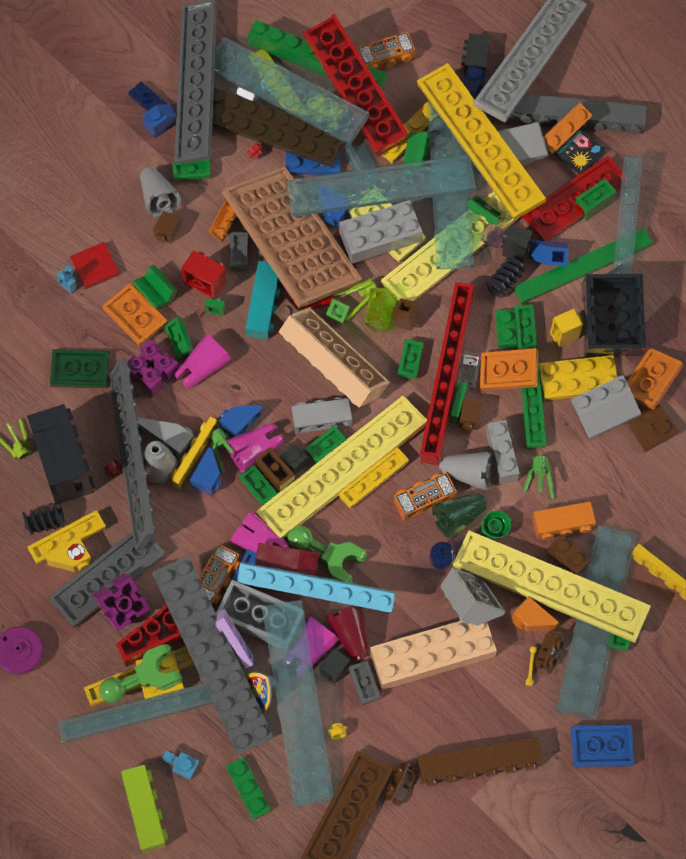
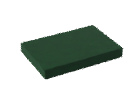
(79, 368)

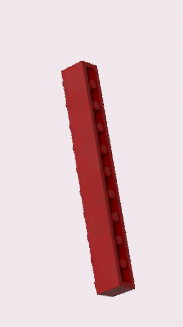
(447, 374)

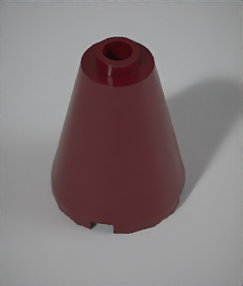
(351, 630)

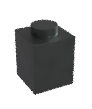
(294, 459)
(334, 666)

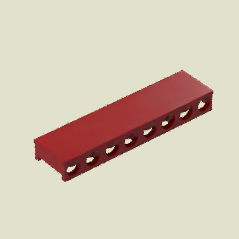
(356, 84)

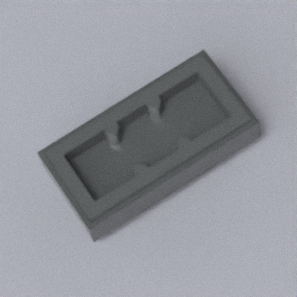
(239, 250)

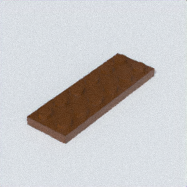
(349, 809)

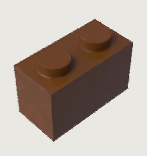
(274, 469)
(568, 556)

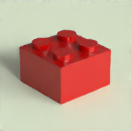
(204, 274)

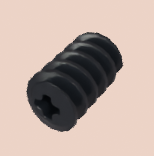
(504, 276)
(44, 519)

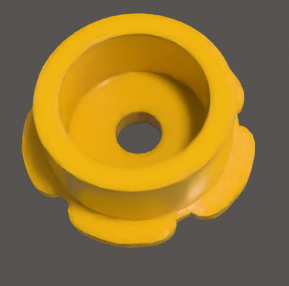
(337, 731)

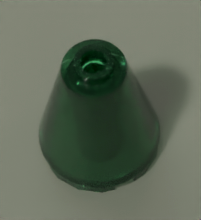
(458, 513)

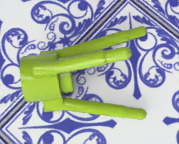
(363, 289)
(21, 448)

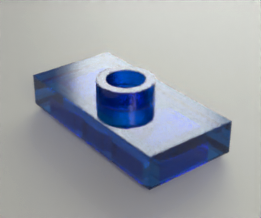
(145, 96)

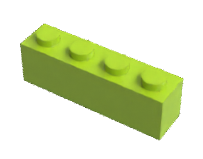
(143, 808)

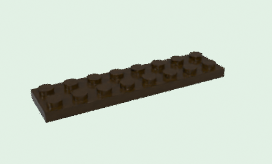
(273, 128)

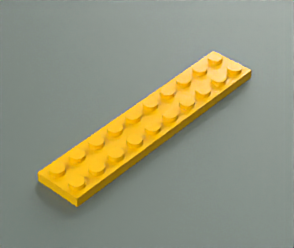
(481, 141)

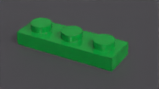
(248, 788)

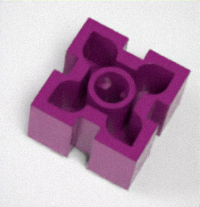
(151, 378)
(132, 602)

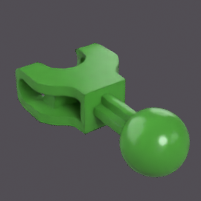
(332, 556)
(146, 674)

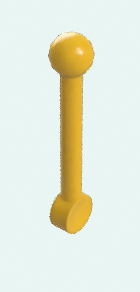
(529, 681)

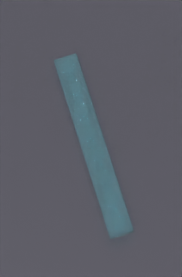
(627, 215)
(133, 713)

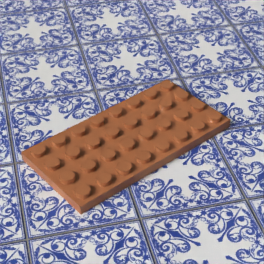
(295, 247)

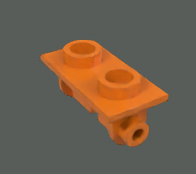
(222, 222)

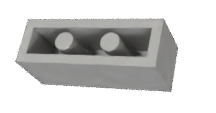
(321, 415)
(503, 452)

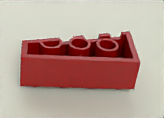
(154, 632)

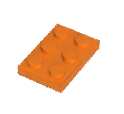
(134, 314)
(509, 369)
(653, 377)

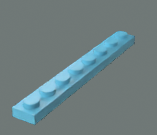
(316, 587)

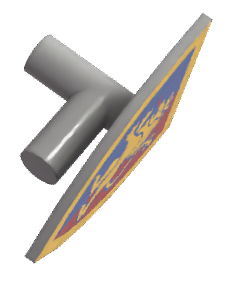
(261, 688)

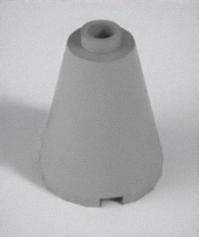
(158, 193)
(159, 463)
(469, 468)

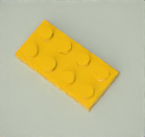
(575, 377)

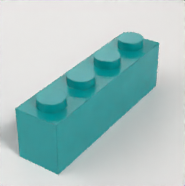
(262, 302)

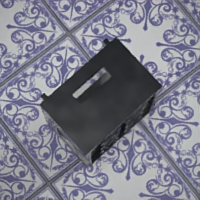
(627, 297)
(61, 453)

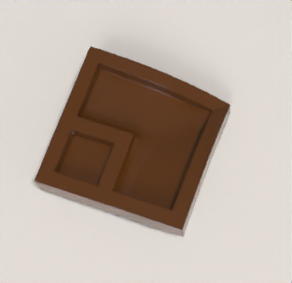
(652, 427)

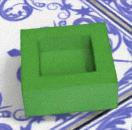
(337, 311)

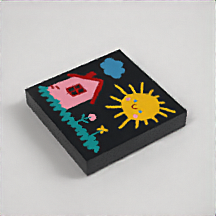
(580, 151)

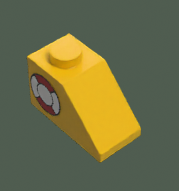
(70, 557)

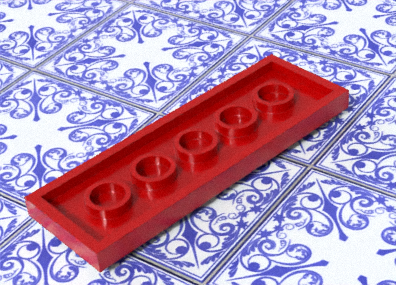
(561, 207)

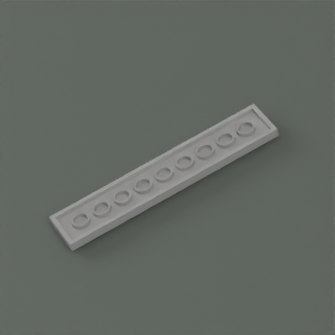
(528, 57)

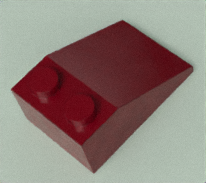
(287, 558)

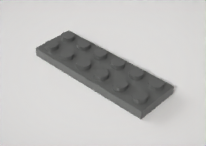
(75, 597)

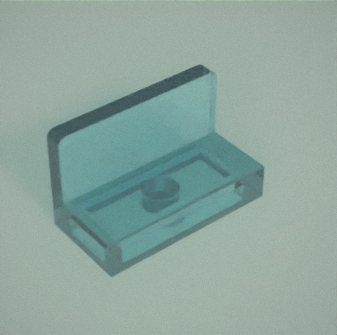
(358, 157)

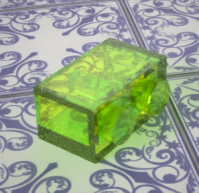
(380, 309)

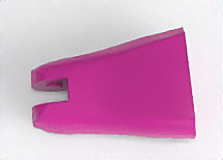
(203, 361)
(252, 444)
(256, 531)
(320, 639)

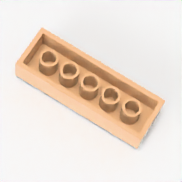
(334, 357)
(431, 653)

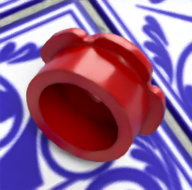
(255, 151)
(113, 468)

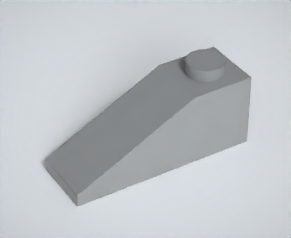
(170, 434)

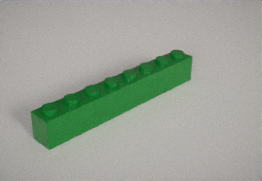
(294, 49)

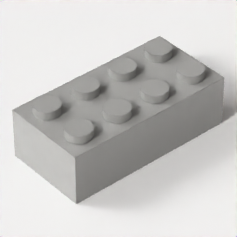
(380, 231)
(245, 609)

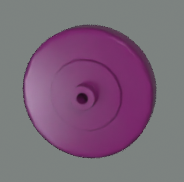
(20, 650)

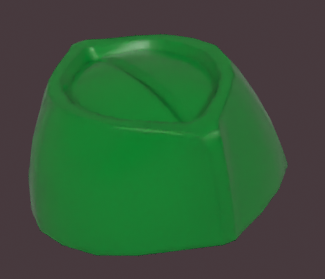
(496, 525)

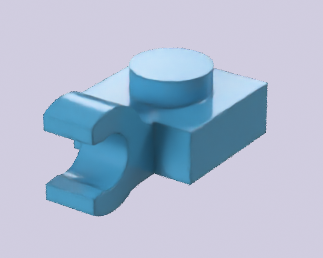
(66, 279)
(183, 765)

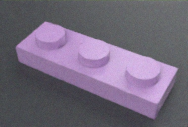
(236, 641)

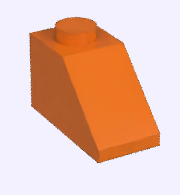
(533, 617)

